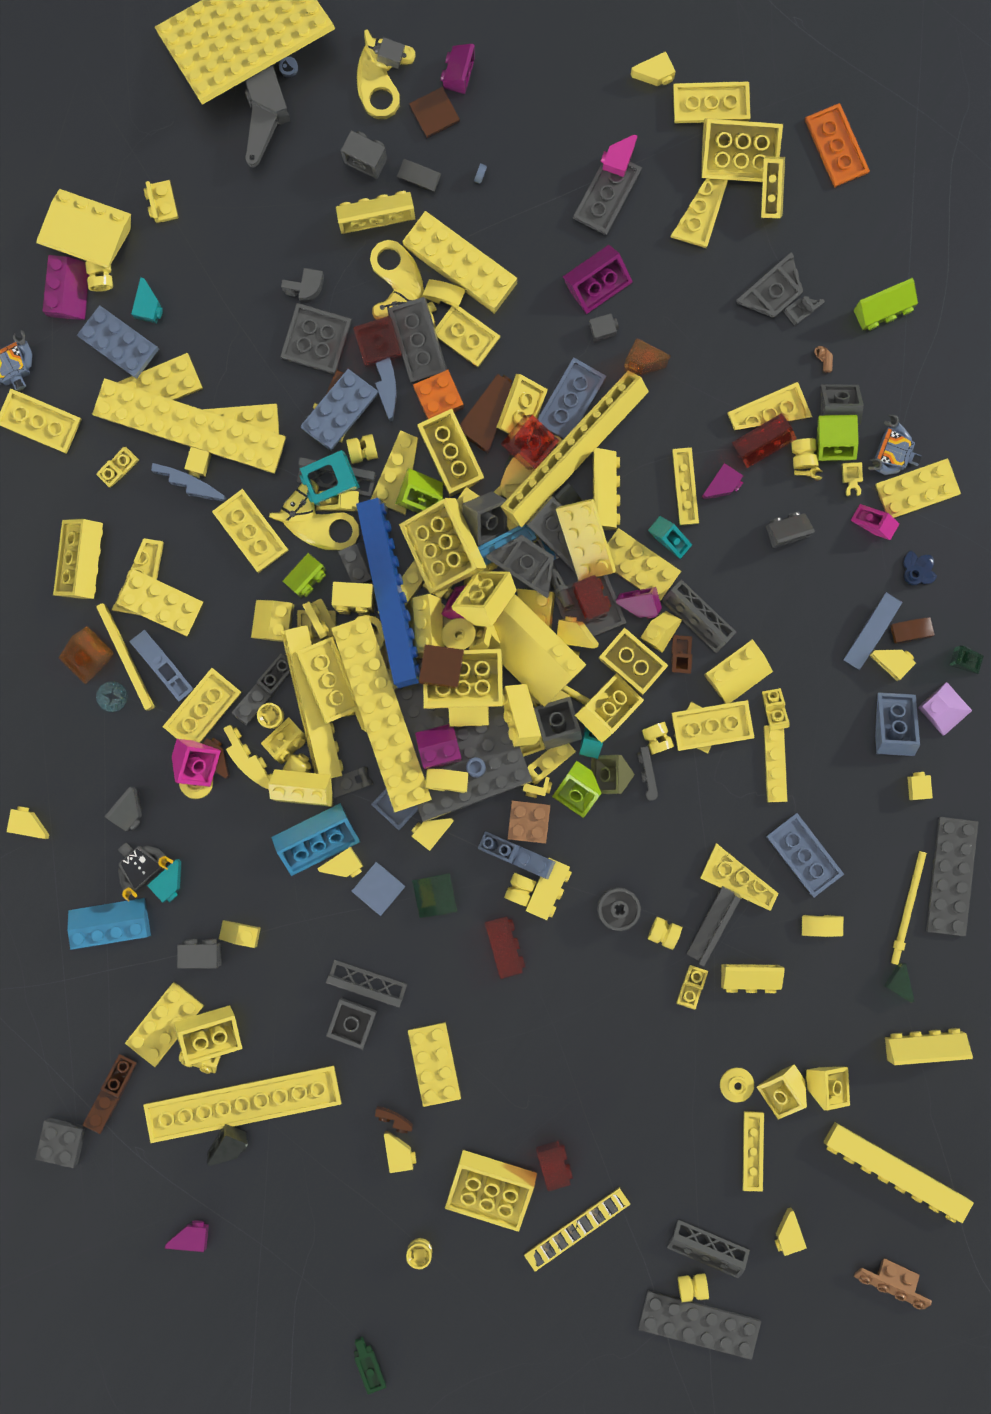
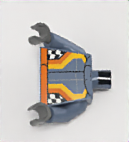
(15, 362)
(894, 449)

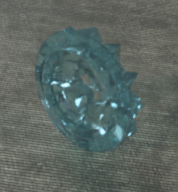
(116, 704)

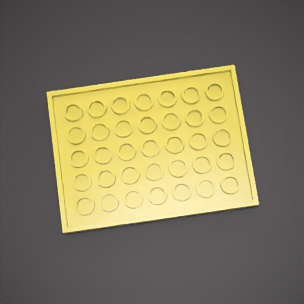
(235, 39)

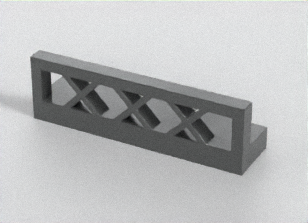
(359, 474)
(697, 618)
(713, 925)
(364, 990)
(708, 1253)

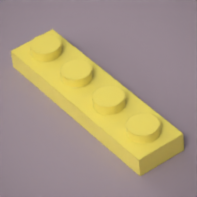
(685, 486)
(775, 765)
(753, 1151)

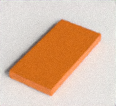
(837, 145)

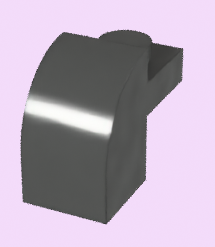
(308, 288)

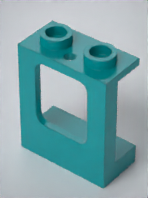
(343, 473)

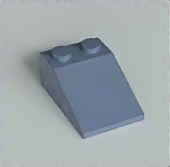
(897, 724)

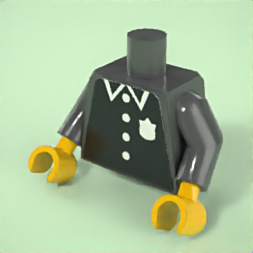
(139, 867)

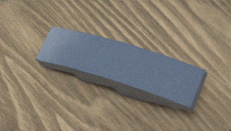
(194, 486)
(872, 631)

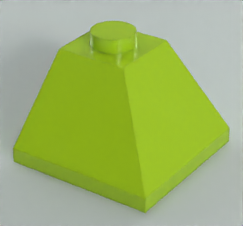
(578, 789)

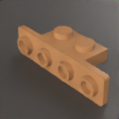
(896, 1281)

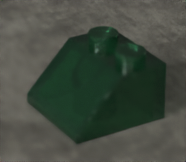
(434, 895)

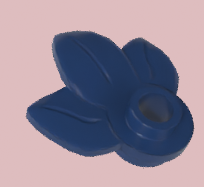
(921, 567)

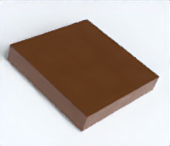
(434, 112)
(441, 666)

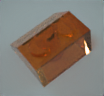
(645, 358)
(85, 654)

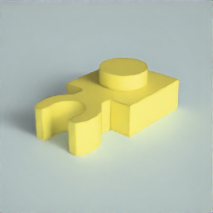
(852, 475)

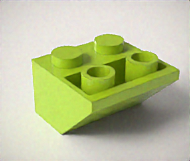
(837, 437)
(419, 491)
(305, 576)

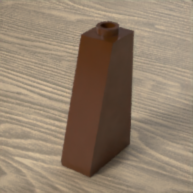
(482, 420)

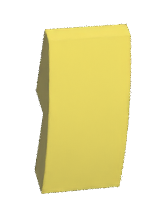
(445, 292)
(117, 467)
(775, 709)
(446, 780)
(822, 925)
(692, 987)

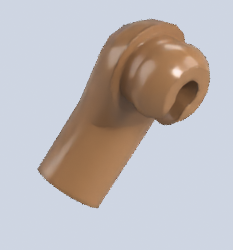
(826, 357)

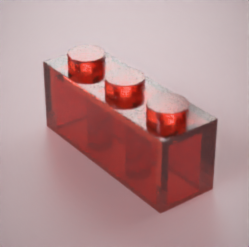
(764, 440)
(504, 946)

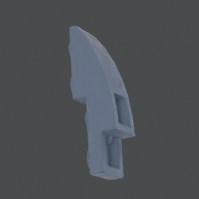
(161, 665)
(516, 855)

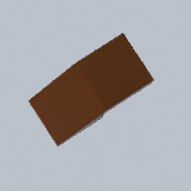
(681, 654)

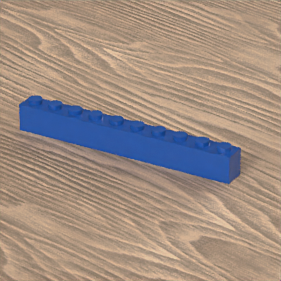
(388, 592)

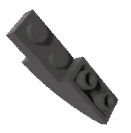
(263, 690)

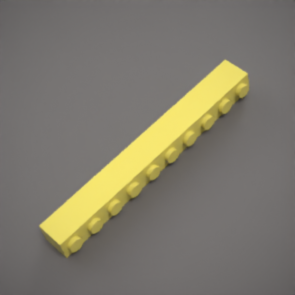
(574, 448)

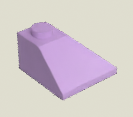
(944, 708)

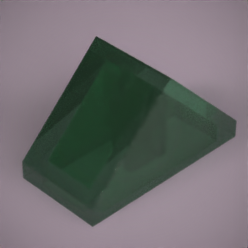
(966, 659)
(900, 982)

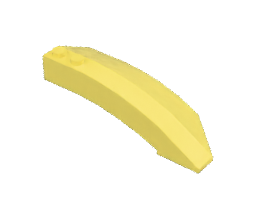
(534, 651)

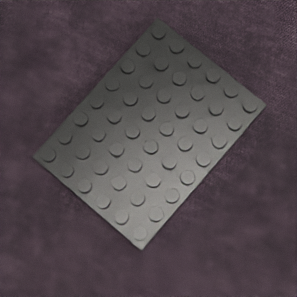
(490, 742)

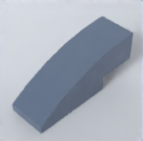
(387, 387)

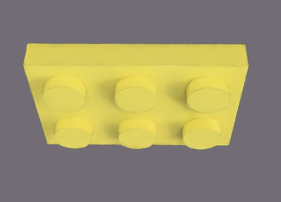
(466, 335)
(523, 399)

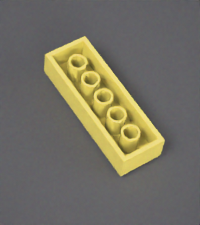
(460, 262)

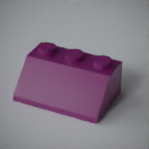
(598, 278)
(65, 288)

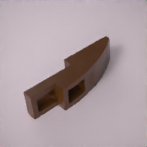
(110, 1094)

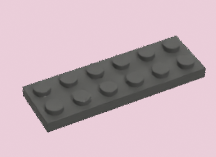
(952, 876)
(699, 1324)

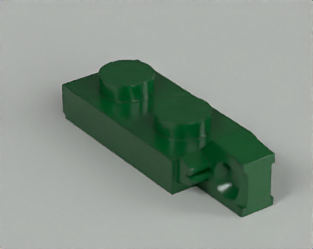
(368, 1367)

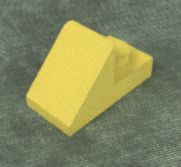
(485, 638)

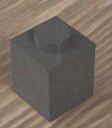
(390, 52)
(603, 327)

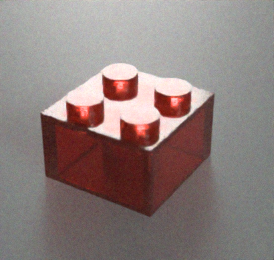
(377, 341)
(529, 442)
(591, 599)
(553, 1166)

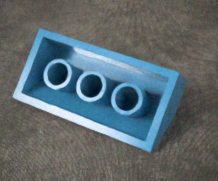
(315, 839)
(108, 923)

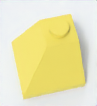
(829, 1086)
(784, 1092)

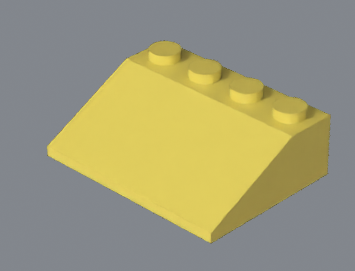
(738, 148)
(84, 228)
(442, 545)
(478, 683)
(491, 1190)

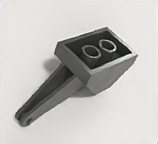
(267, 111)

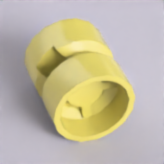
(99, 277)
(355, 451)
(804, 453)
(270, 716)
(659, 730)
(520, 889)
(664, 933)
(419, 1253)
(693, 1287)

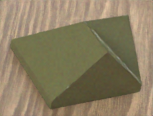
(611, 773)

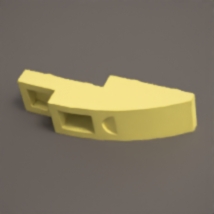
(251, 766)

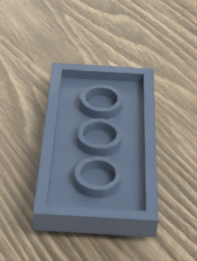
(118, 342)
(571, 398)
(339, 409)
(805, 855)

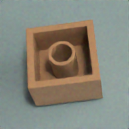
(528, 822)

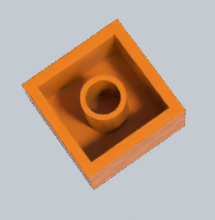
(438, 395)

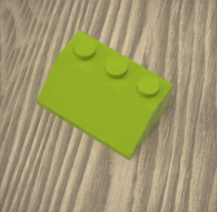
(886, 305)

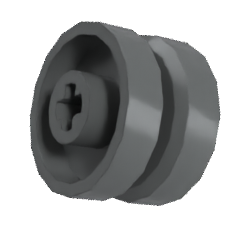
(618, 920)

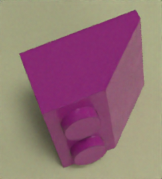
(459, 68)
(438, 747)

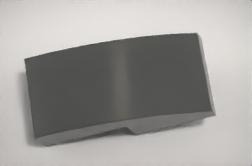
(419, 175)

